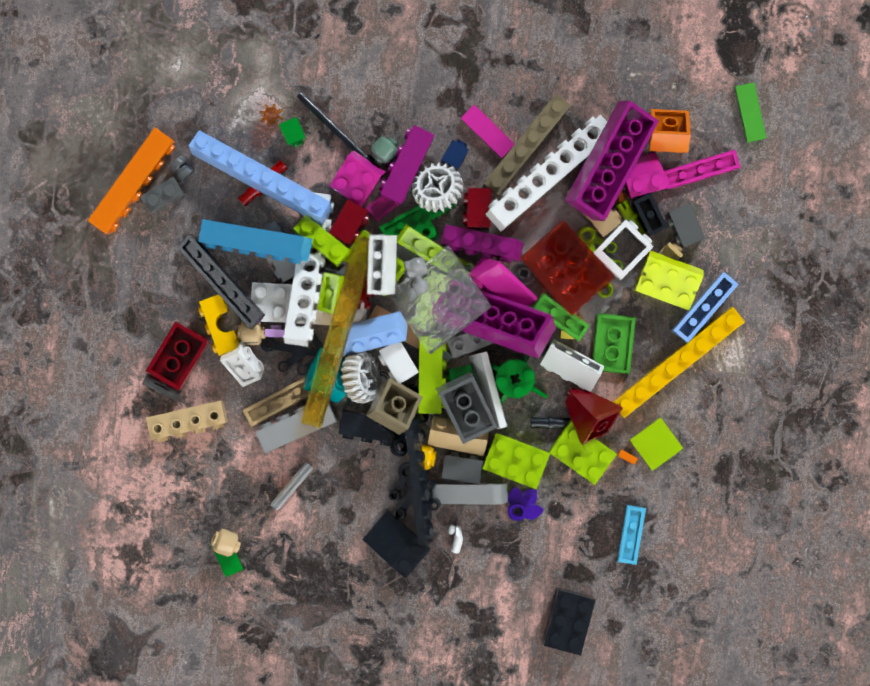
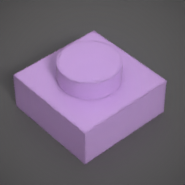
(274, 331)

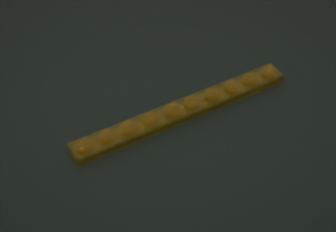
(337, 334)

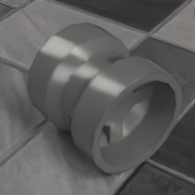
(181, 168)

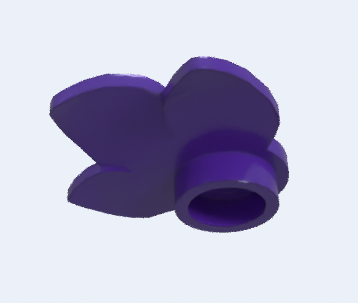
(526, 503)

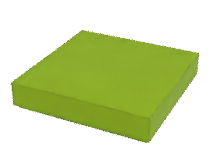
(656, 444)

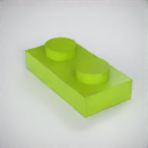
(329, 292)

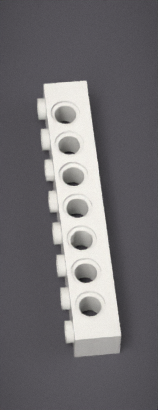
(503, 217)
(301, 335)

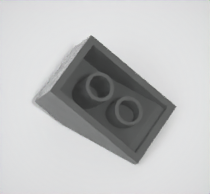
(466, 407)

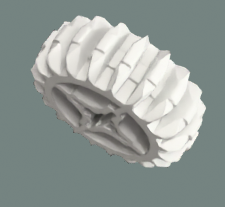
(446, 179)
(361, 377)

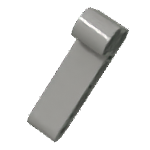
(471, 493)

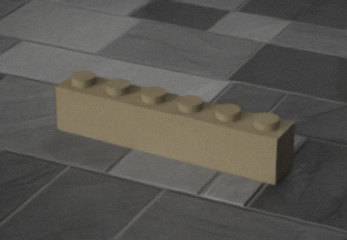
(527, 145)

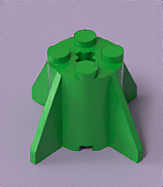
(519, 388)

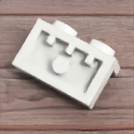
(243, 364)

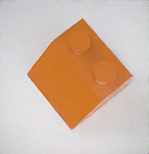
(671, 132)

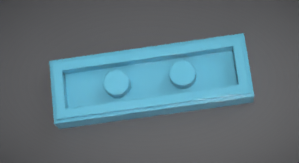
(631, 534)

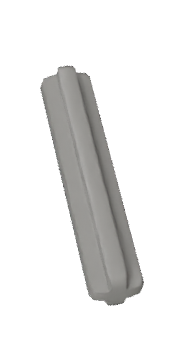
(292, 485)

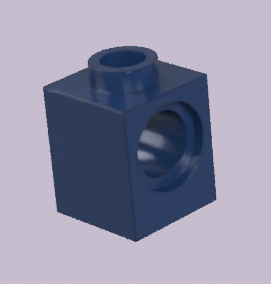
(455, 154)

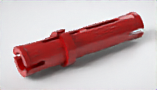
(252, 193)

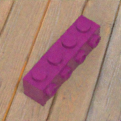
(407, 165)
(482, 243)

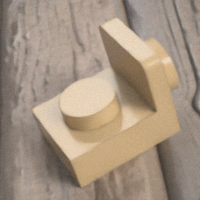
(672, 251)

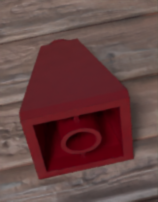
(591, 414)

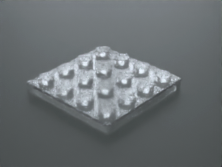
(447, 305)

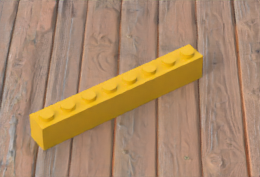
(678, 361)

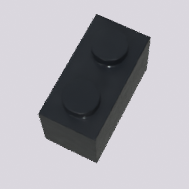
(649, 214)

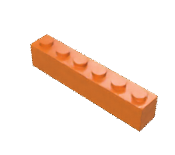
(132, 181)

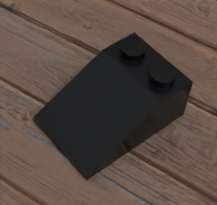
(396, 544)

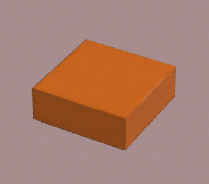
(626, 456)

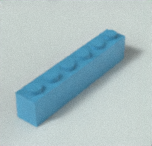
(255, 240)

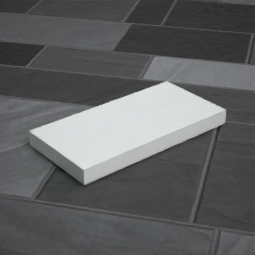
(485, 380)

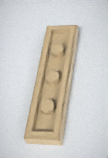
(276, 402)

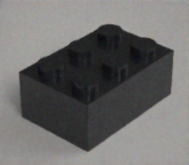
(569, 621)

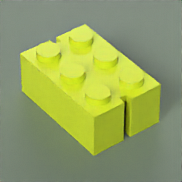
(669, 280)

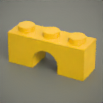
(212, 309)

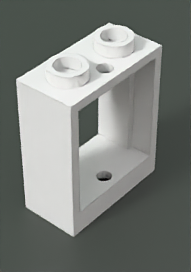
(644, 239)

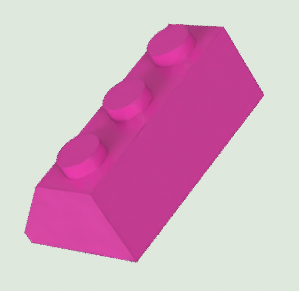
(499, 281)

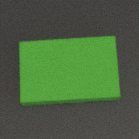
(614, 342)

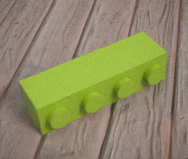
(431, 378)

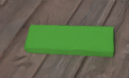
(750, 112)
(563, 320)

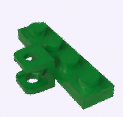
(416, 218)

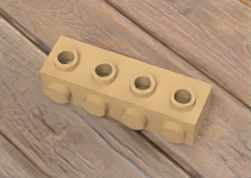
(187, 420)

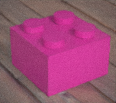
(357, 178)

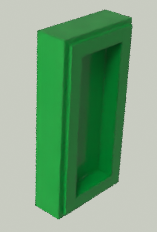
(229, 565)

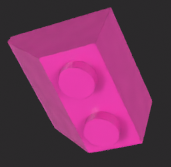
(646, 177)

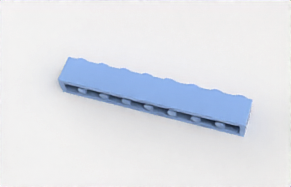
(260, 177)

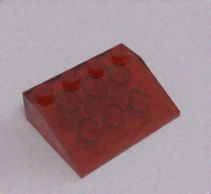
(568, 267)

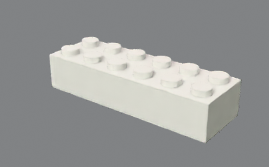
(274, 303)

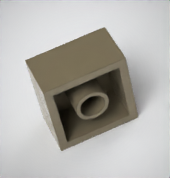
(394, 406)

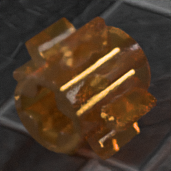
(269, 110)

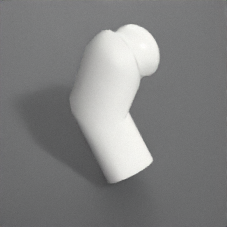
(458, 538)

